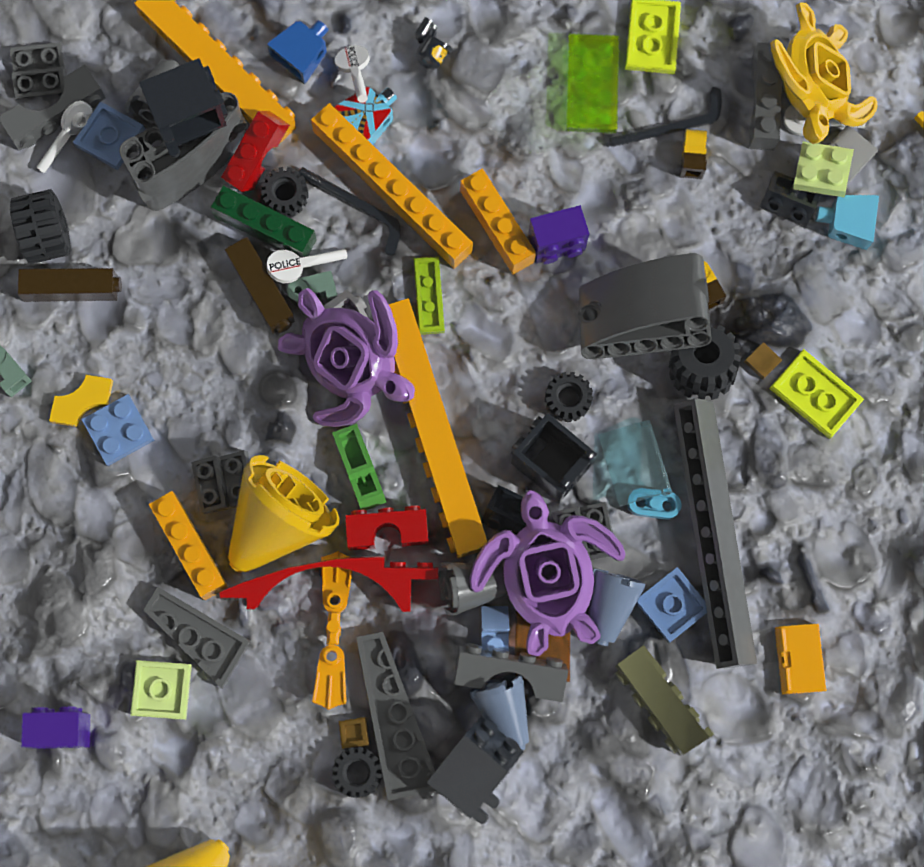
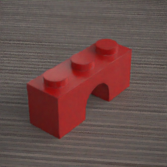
(261, 136)
(363, 527)

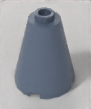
(612, 603)
(504, 705)

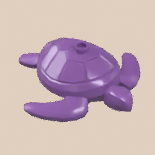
(349, 355)
(547, 571)

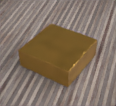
(763, 361)
(353, 733)

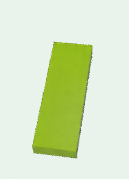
(429, 295)

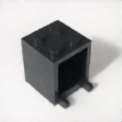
(184, 104)
(559, 463)
(476, 769)

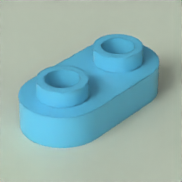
(654, 509)

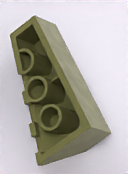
(662, 702)

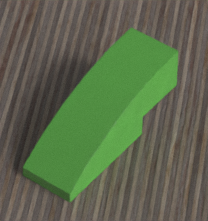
(359, 467)

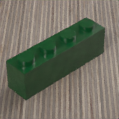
(263, 222)

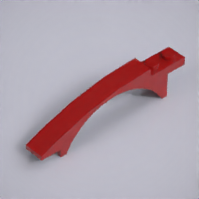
(393, 578)

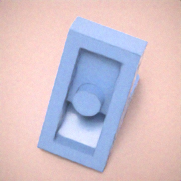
(494, 627)

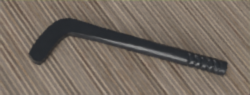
(698, 121)
(385, 218)

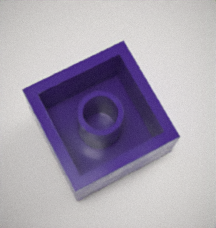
(558, 234)
(52, 729)

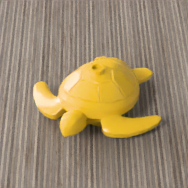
(819, 77)

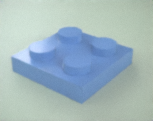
(105, 134)
(118, 430)
(672, 605)

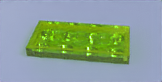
(592, 83)

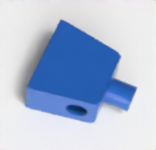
(300, 48)

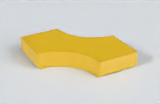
(70, 408)

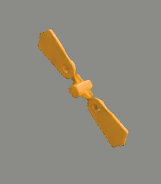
(330, 675)

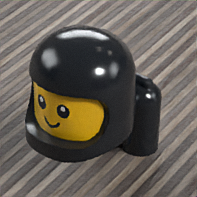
(431, 49)

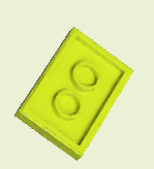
(653, 36)
(816, 394)

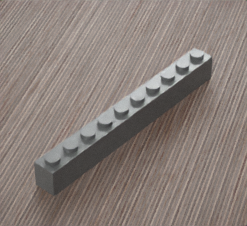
(715, 534)

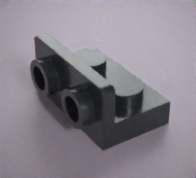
(787, 202)
(504, 511)

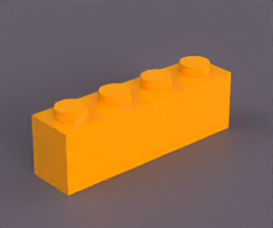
(497, 221)
(188, 545)

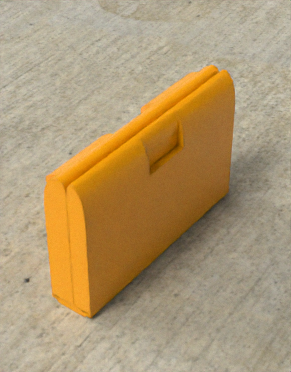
(800, 659)

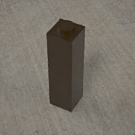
(68, 284)
(260, 286)

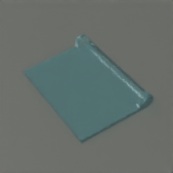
(635, 463)

